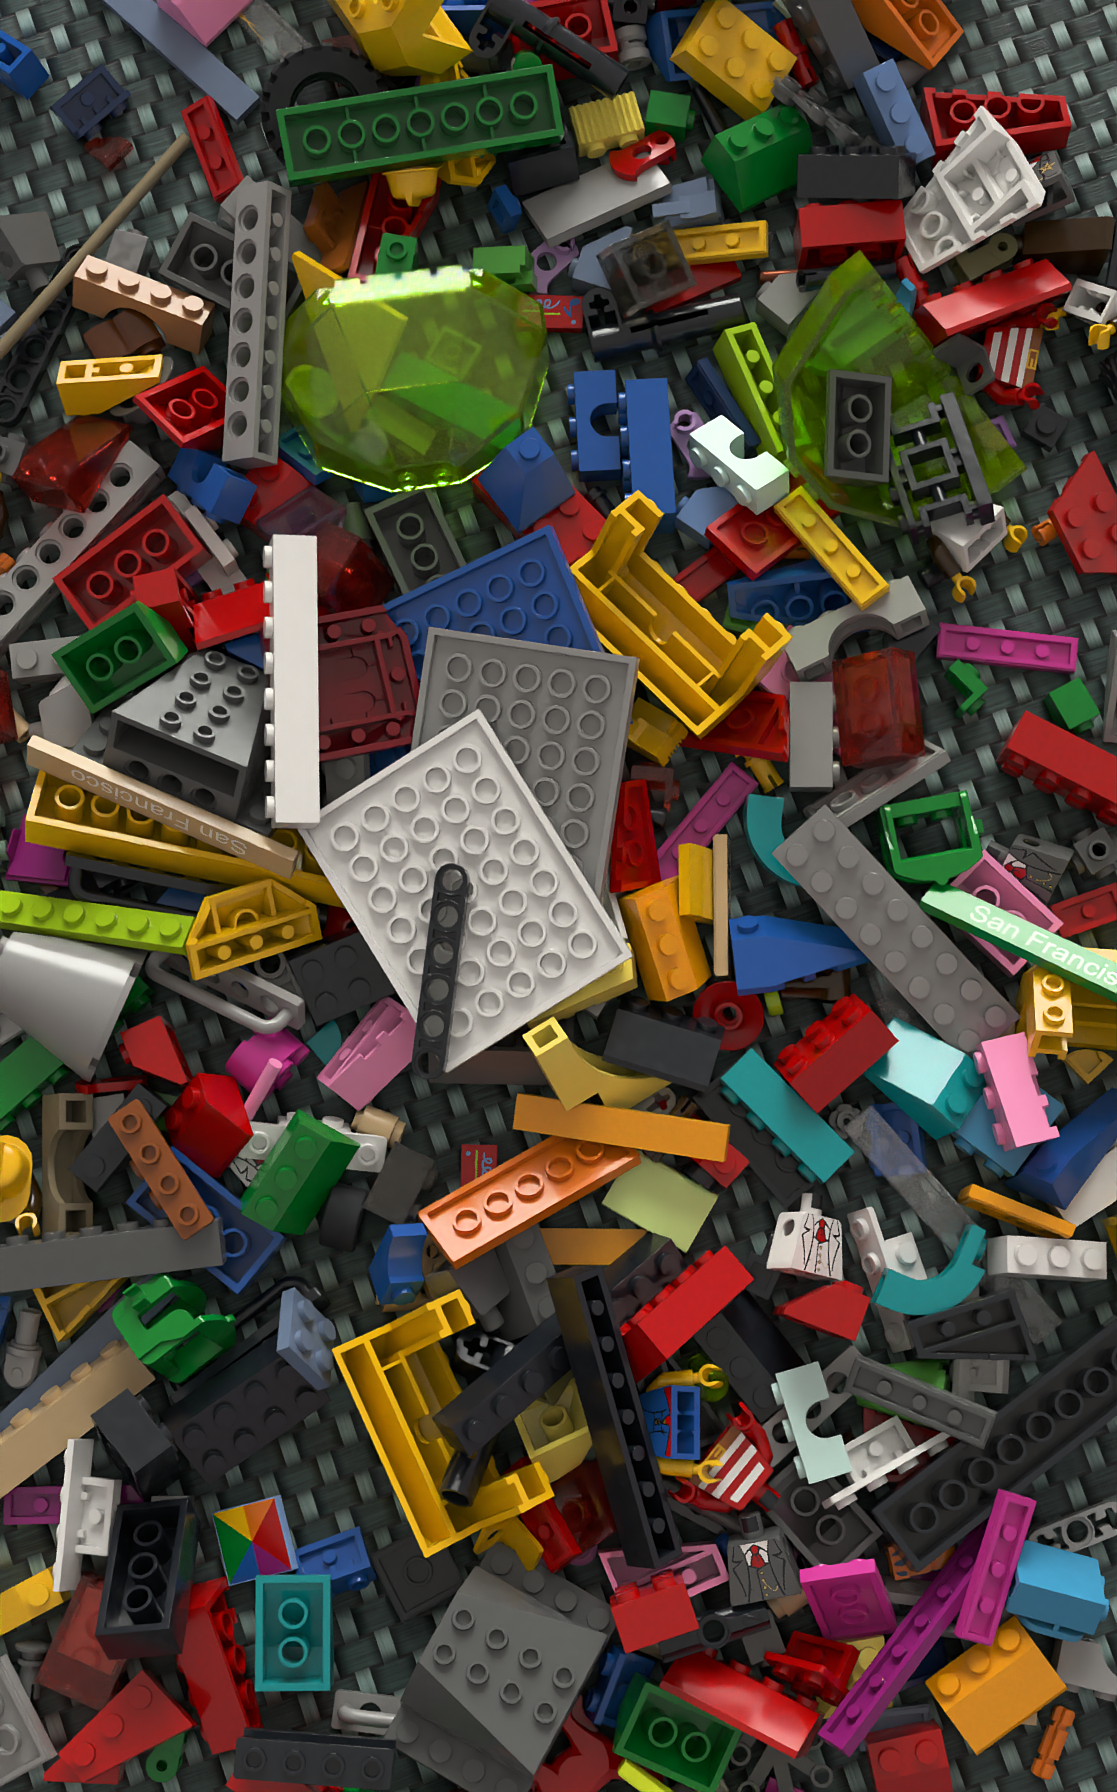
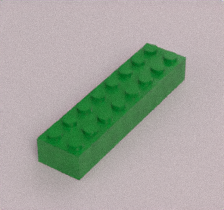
(420, 125)

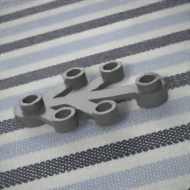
(790, 92)
(779, 1761)

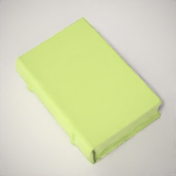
(661, 1201)

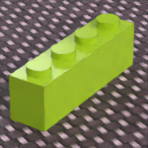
(751, 382)

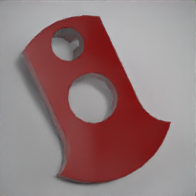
(628, 167)
(110, 1084)

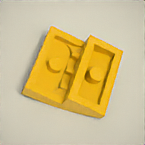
(696, 883)

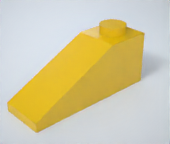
(103, 383)
(29, 1600)

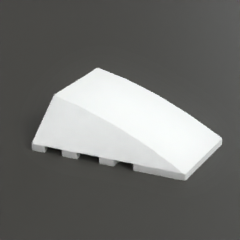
(971, 195)

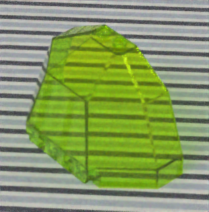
(864, 330)
(413, 375)

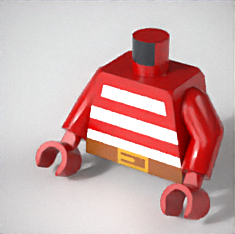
(1013, 355)
(745, 1468)

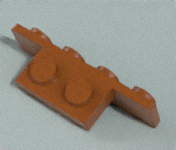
(335, 223)
(161, 1170)

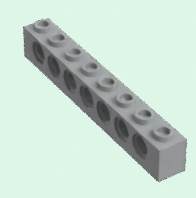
(257, 325)
(121, 503)

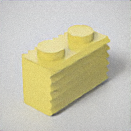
(606, 125)

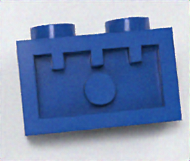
(343, 1557)

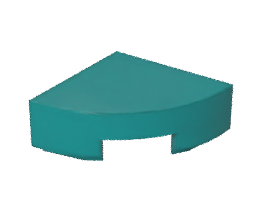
(326, 1042)

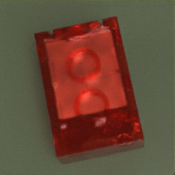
(878, 708)
(75, 1658)

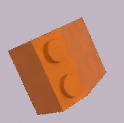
(914, 27)

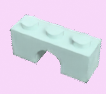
(720, 453)
(818, 1456)

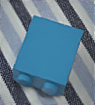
(978, 1137)
(1057, 1592)

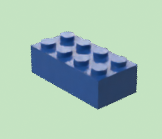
(648, 446)
(246, 1242)

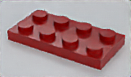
(757, 540)

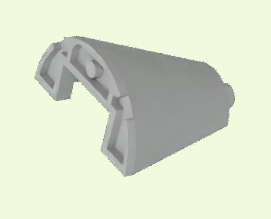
(67, 993)

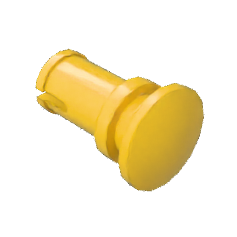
(762, 770)

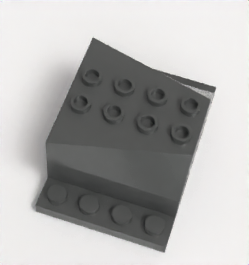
(193, 737)
(501, 1675)

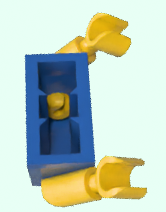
(673, 1421)

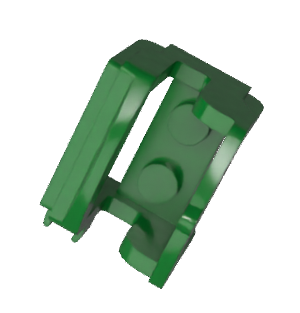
(937, 866)
(158, 1340)

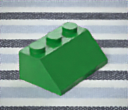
(759, 156)
(119, 655)
(297, 1175)
(672, 1736)

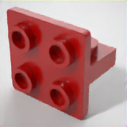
(815, 1666)

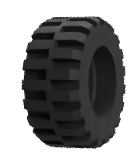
(305, 68)

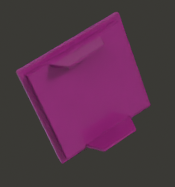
(35, 862)

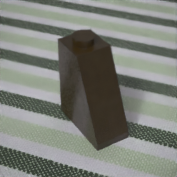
(1068, 244)

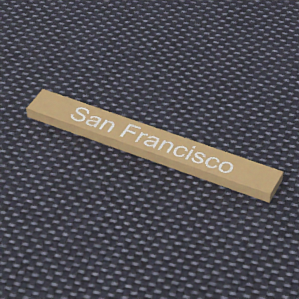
(161, 807)

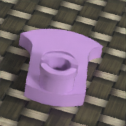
(563, 259)
(680, 437)

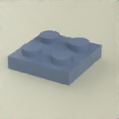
(306, 1339)

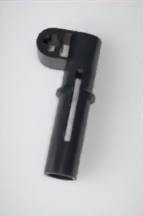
(514, 15)
(655, 328)
(464, 1473)

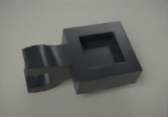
(764, 1278)

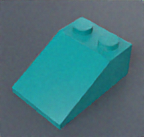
(927, 1079)
(294, 1633)

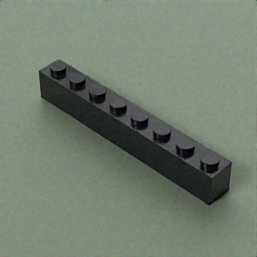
(542, 1355)
(614, 1416)

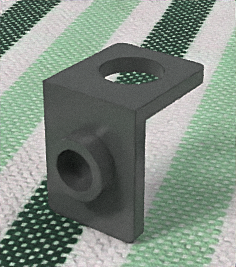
(964, 355)

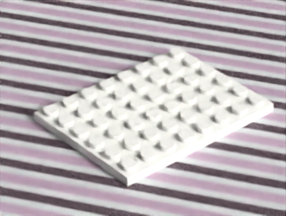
(530, 912)

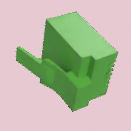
(509, 264)

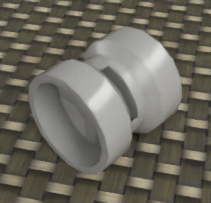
(632, 47)

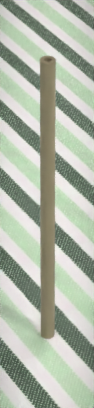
(93, 243)

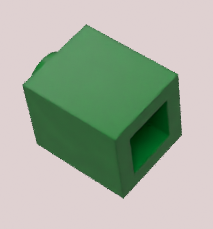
(669, 114)
(1072, 707)

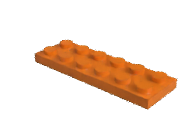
(521, 1194)

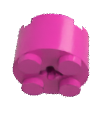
(252, 1057)

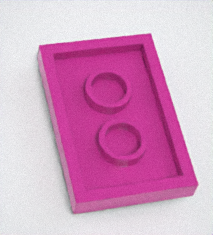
(849, 1599)

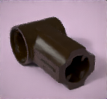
(826, 988)

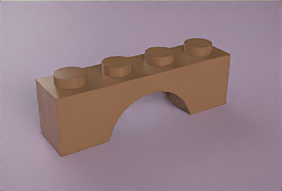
(180, 315)

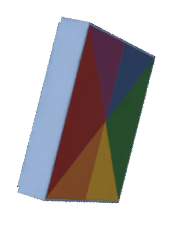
(254, 1540)

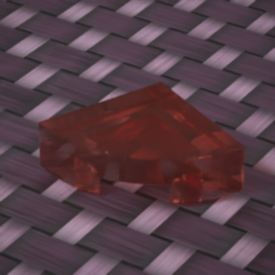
(109, 150)

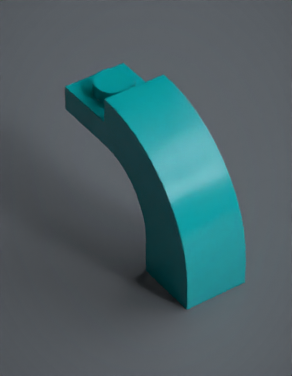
(764, 833)
(941, 1291)

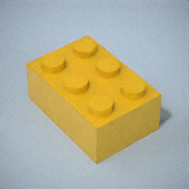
(732, 58)

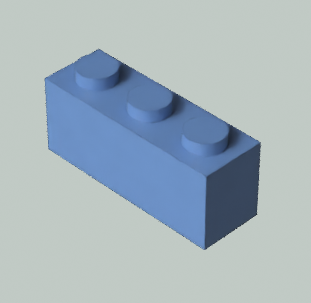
(893, 110)

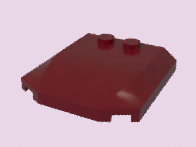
(363, 684)

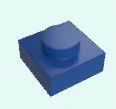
(504, 209)

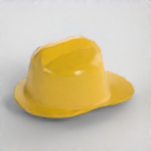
(413, 183)
(14, 1177)

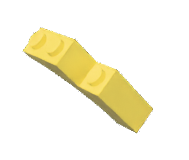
(580, 1074)

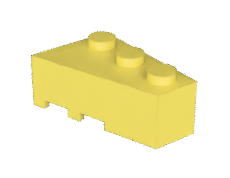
(601, 990)

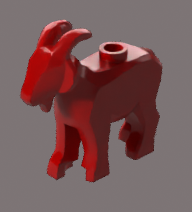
(585, 1763)

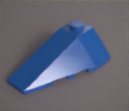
(668, 27)
(1063, 1165)

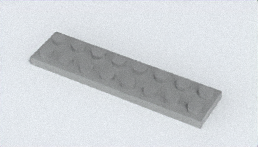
(895, 933)

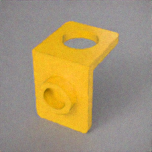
(514, 1535)

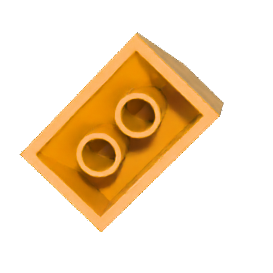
(664, 942)
(996, 1686)

